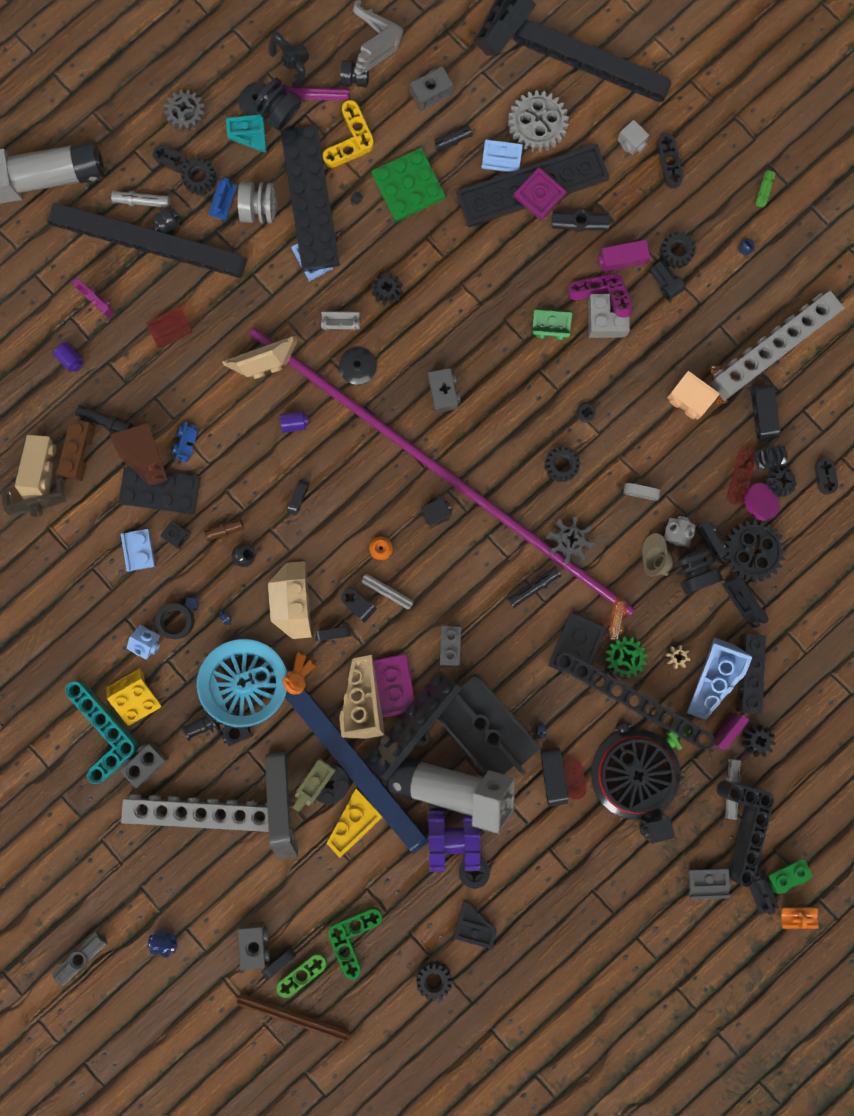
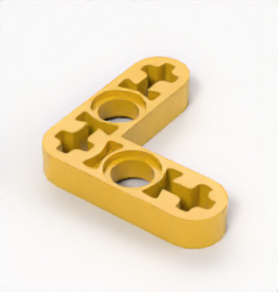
(355, 142)

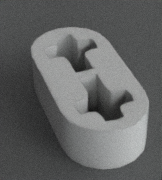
(641, 491)

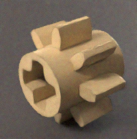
(680, 652)

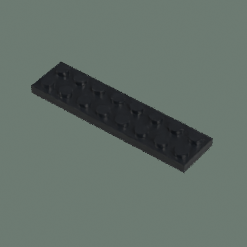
(495, 196)
(309, 198)

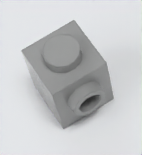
(633, 138)

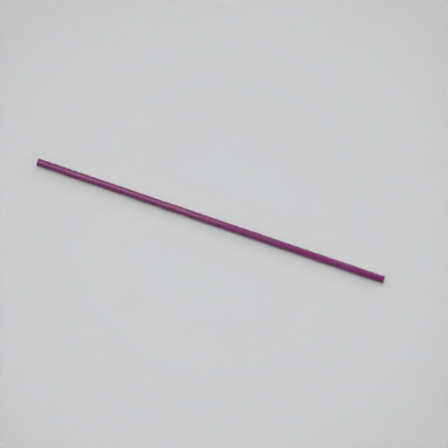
(444, 473)

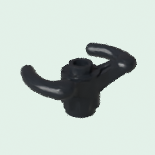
(291, 56)

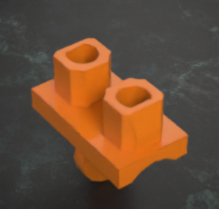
(799, 918)

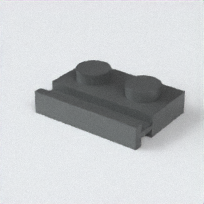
(709, 883)

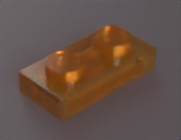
(616, 626)

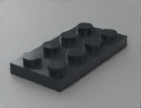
(172, 495)

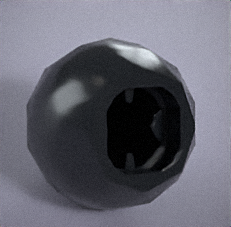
(243, 555)

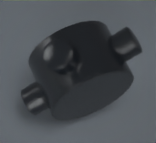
(356, 198)
(623, 727)

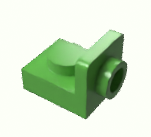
(672, 739)

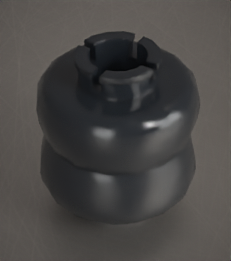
(166, 220)

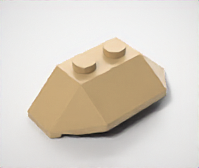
(263, 359)
(290, 600)

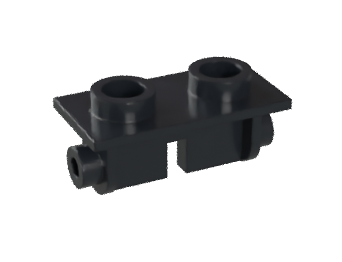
(763, 894)

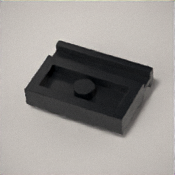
(708, 534)

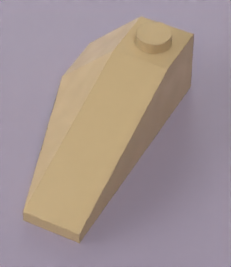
(362, 707)

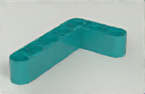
(104, 729)

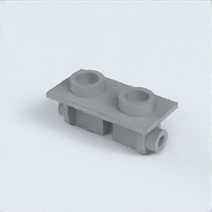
(340, 320)

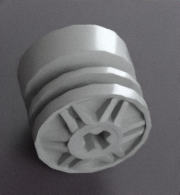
(257, 202)

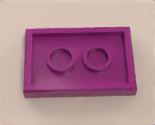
(394, 684)

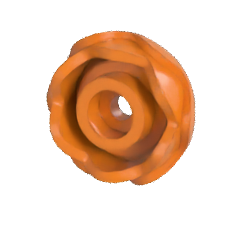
(379, 554)

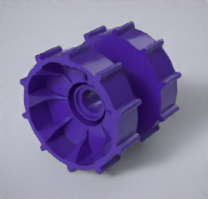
(453, 841)

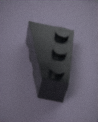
(501, 24)

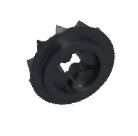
(776, 486)
(480, 879)

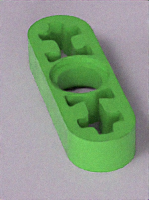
(316, 971)

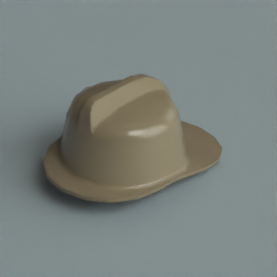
(656, 556)

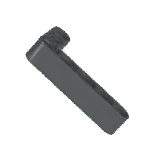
(278, 804)

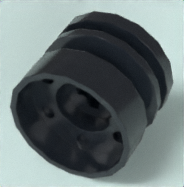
(273, 101)
(698, 571)

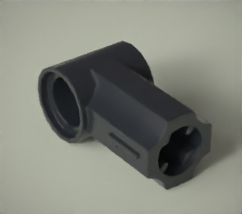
(669, 283)

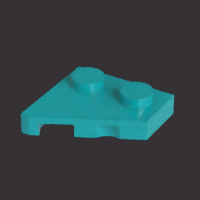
(247, 131)

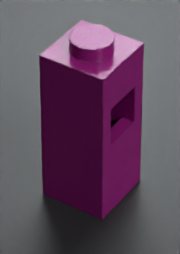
(624, 256)

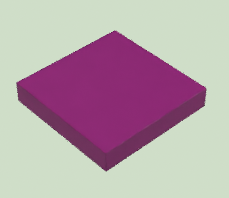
(539, 193)
(729, 731)

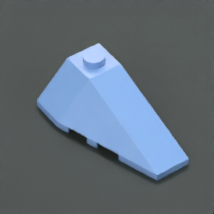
(719, 675)

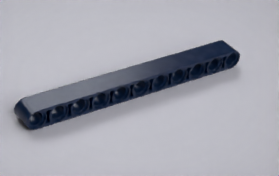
(358, 770)

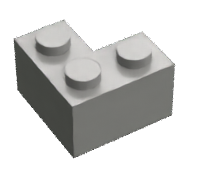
(602, 322)

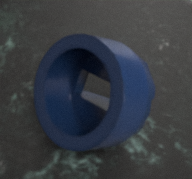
(744, 249)

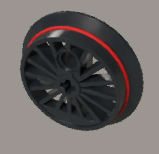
(653, 803)

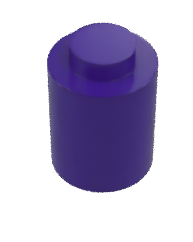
(68, 357)
(294, 421)

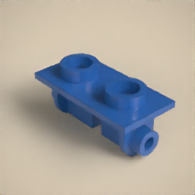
(222, 199)
(184, 434)

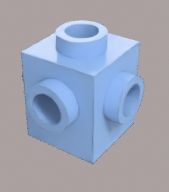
(143, 642)

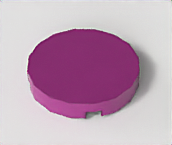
(761, 502)

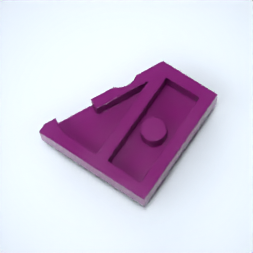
(91, 294)

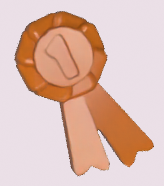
(294, 680)

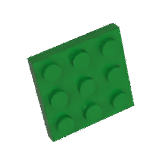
(408, 185)

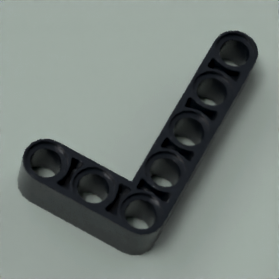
(751, 830)

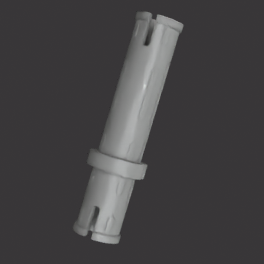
(140, 199)
(733, 776)

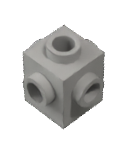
(679, 531)

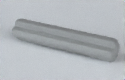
(387, 591)

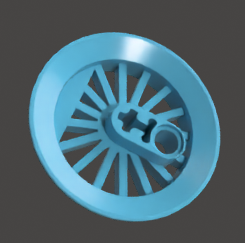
(211, 696)

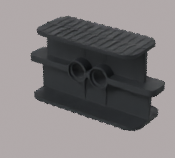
(513, 742)

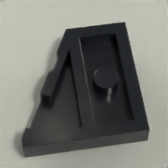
(474, 927)

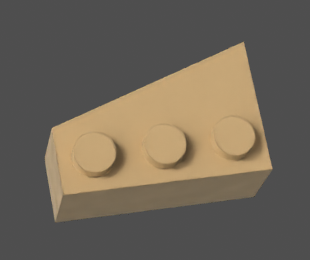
(36, 467)

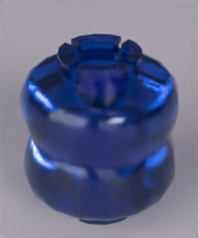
(162, 943)

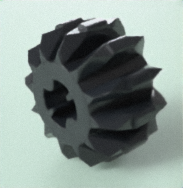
(392, 284)
(770, 457)
(764, 745)

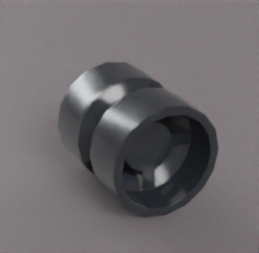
(349, 77)

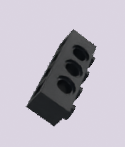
(752, 684)

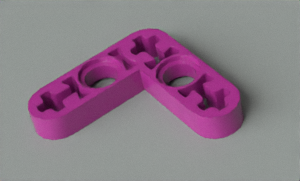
(613, 285)

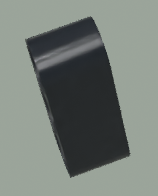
(765, 412)
(554, 777)

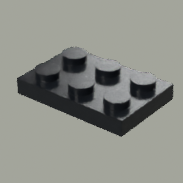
(580, 639)

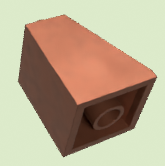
(140, 453)

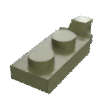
(313, 784)

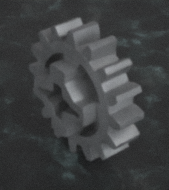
(186, 112)

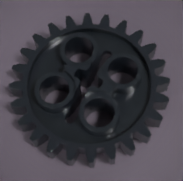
(770, 556)

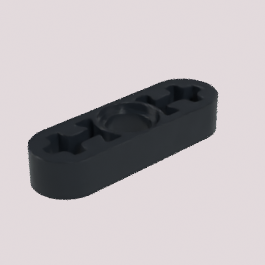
(667, 169)

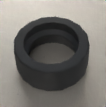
(160, 621)

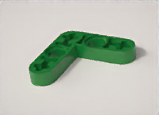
(347, 933)

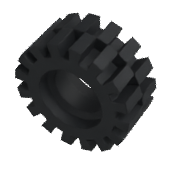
(191, 168)
(683, 240)
(570, 456)
(425, 989)

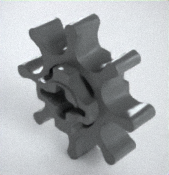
(563, 542)

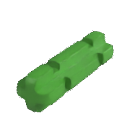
(765, 188)

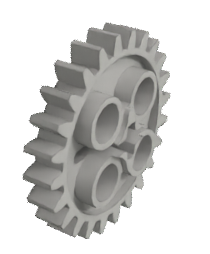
(549, 109)

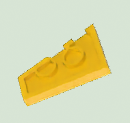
(353, 824)

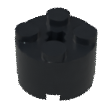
(340, 787)

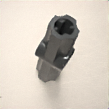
(72, 965)

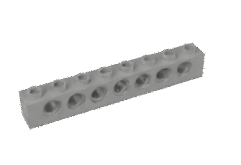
(828, 307)
(132, 814)

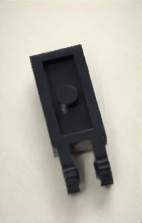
(745, 602)

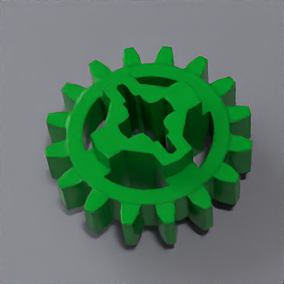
(621, 649)

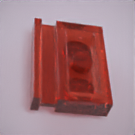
(169, 327)

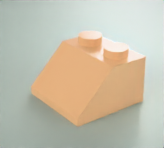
(692, 396)

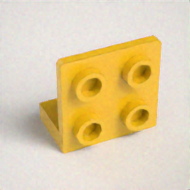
(132, 697)

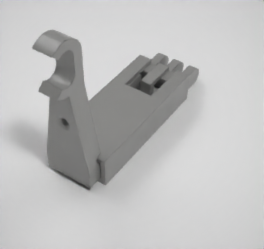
(381, 45)

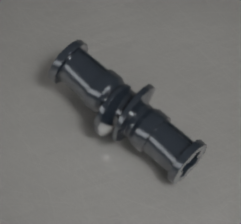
(204, 724)

